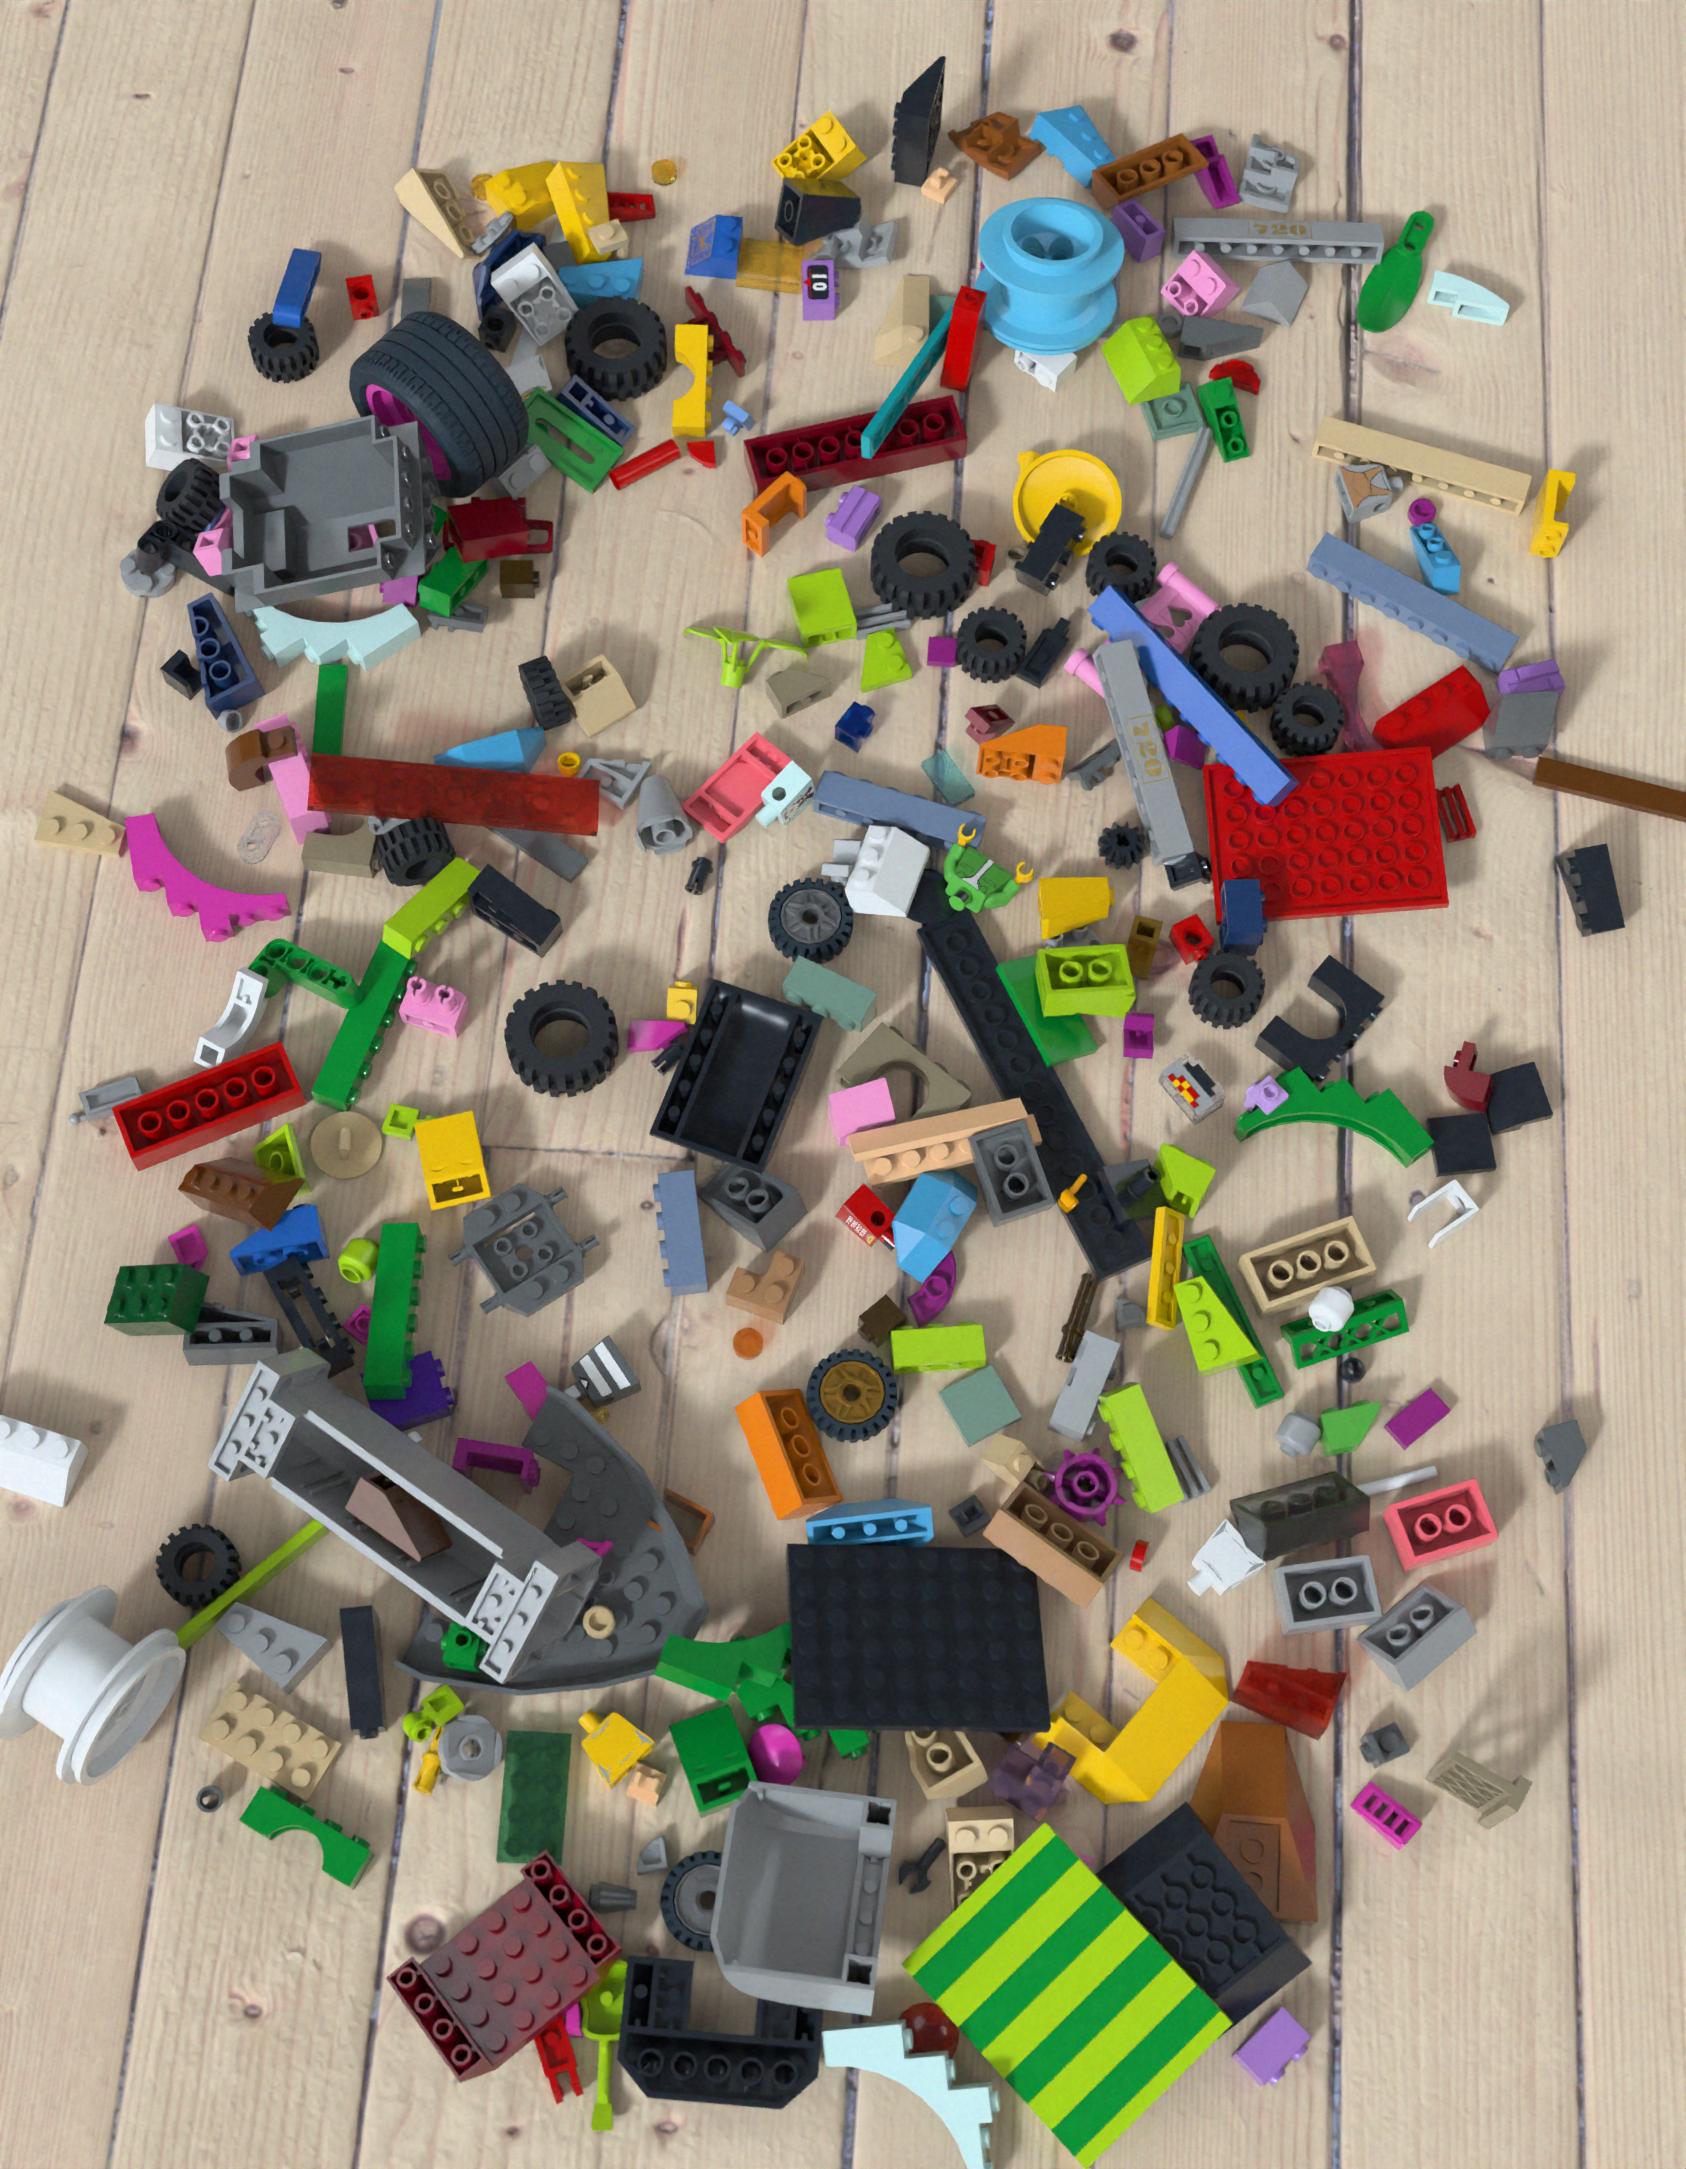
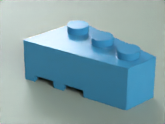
(1073, 140)
(603, 279)

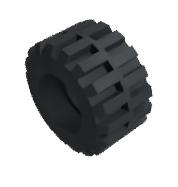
(283, 363)
(190, 496)
(1124, 551)
(996, 626)
(1313, 702)
(415, 851)
(1233, 969)
(185, 1545)

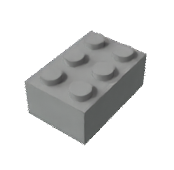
(1326, 1595)

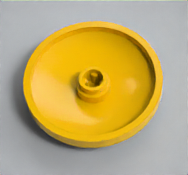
(1075, 482)

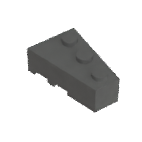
(232, 1337)

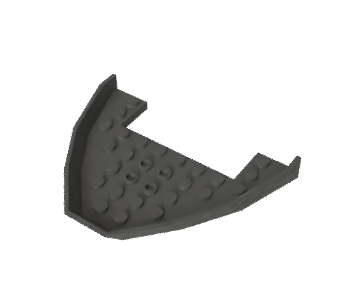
(641, 1579)

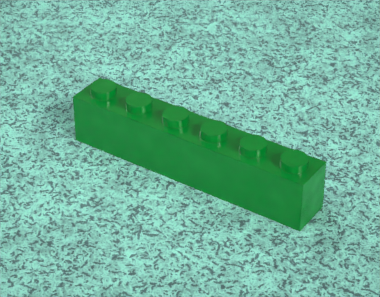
(363, 1029)
(393, 1311)

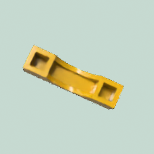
(689, 411)

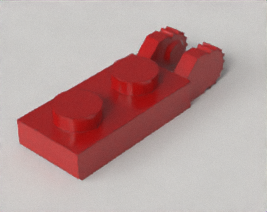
(558, 2057)

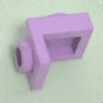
(1265, 1095)

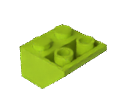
(1183, 1178)

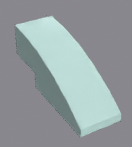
(1466, 298)

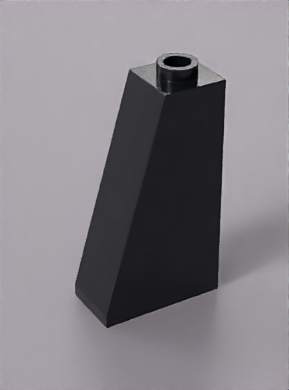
(364, 1670)

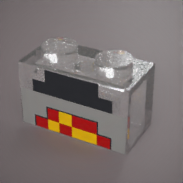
(1192, 1088)

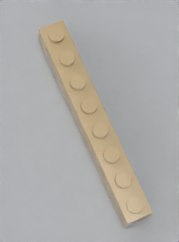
(1423, 465)

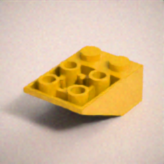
(821, 152)
(452, 1161)

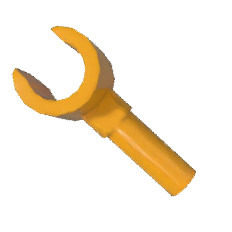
(1067, 1199)

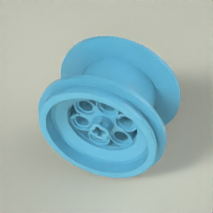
(1049, 274)

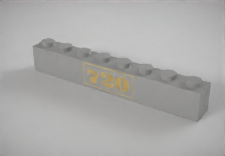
(1278, 240)
(1143, 751)

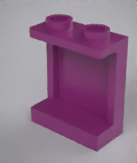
(496, 1457)

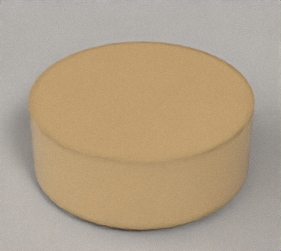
(599, 1622)

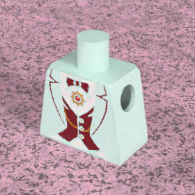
(786, 796)

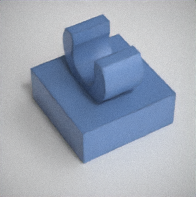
(736, 418)

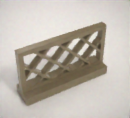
(1479, 1788)

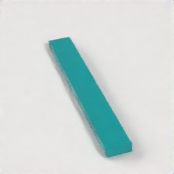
(906, 388)

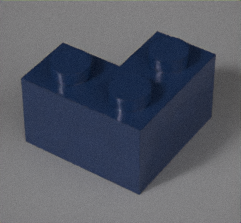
(1242, 916)

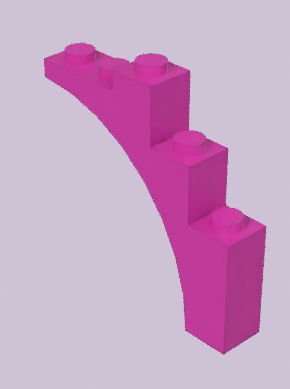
(186, 894)

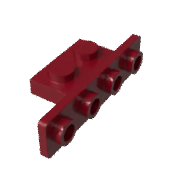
(722, 343)

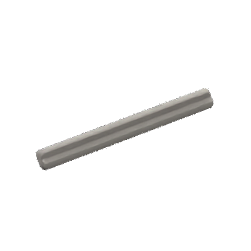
(1185, 483)

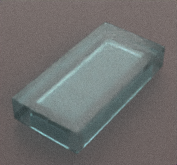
(948, 778)

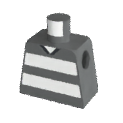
(603, 1376)

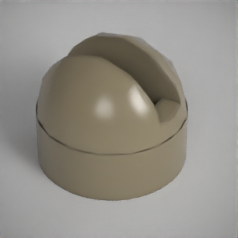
(1014, 554)

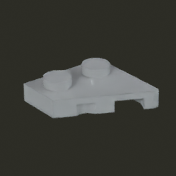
(617, 778)

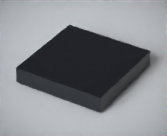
(1461, 1144)

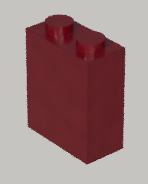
(487, 529)

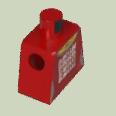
(863, 1209)

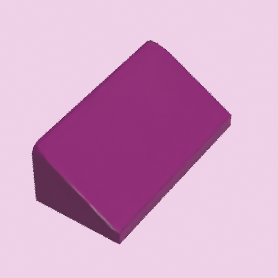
(1185, 747)

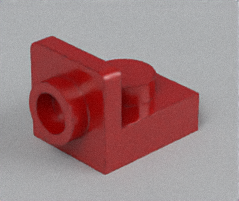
(985, 558)

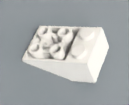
(534, 294)
(183, 434)

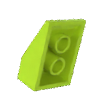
(1081, 977)

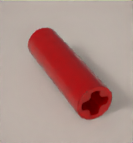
(644, 464)

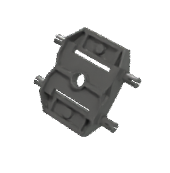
(519, 1283)

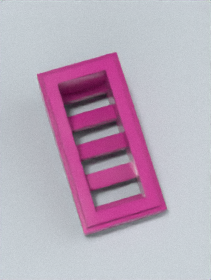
(1402, 1814)

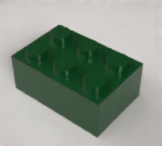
(156, 1299)

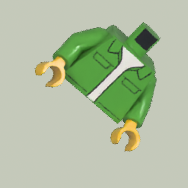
(977, 880)

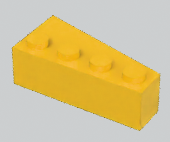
(580, 203)

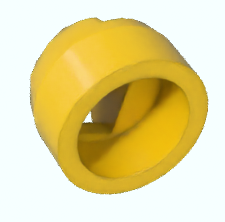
(569, 764)

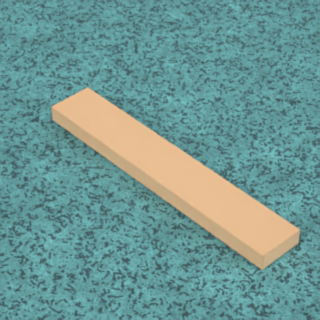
(935, 1129)

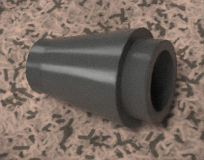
(611, 1898)

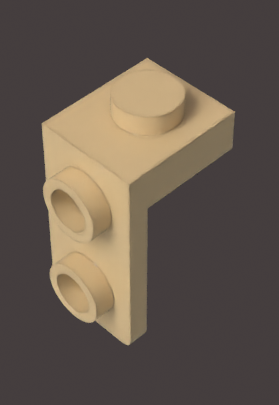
(610, 238)

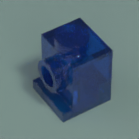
(854, 726)

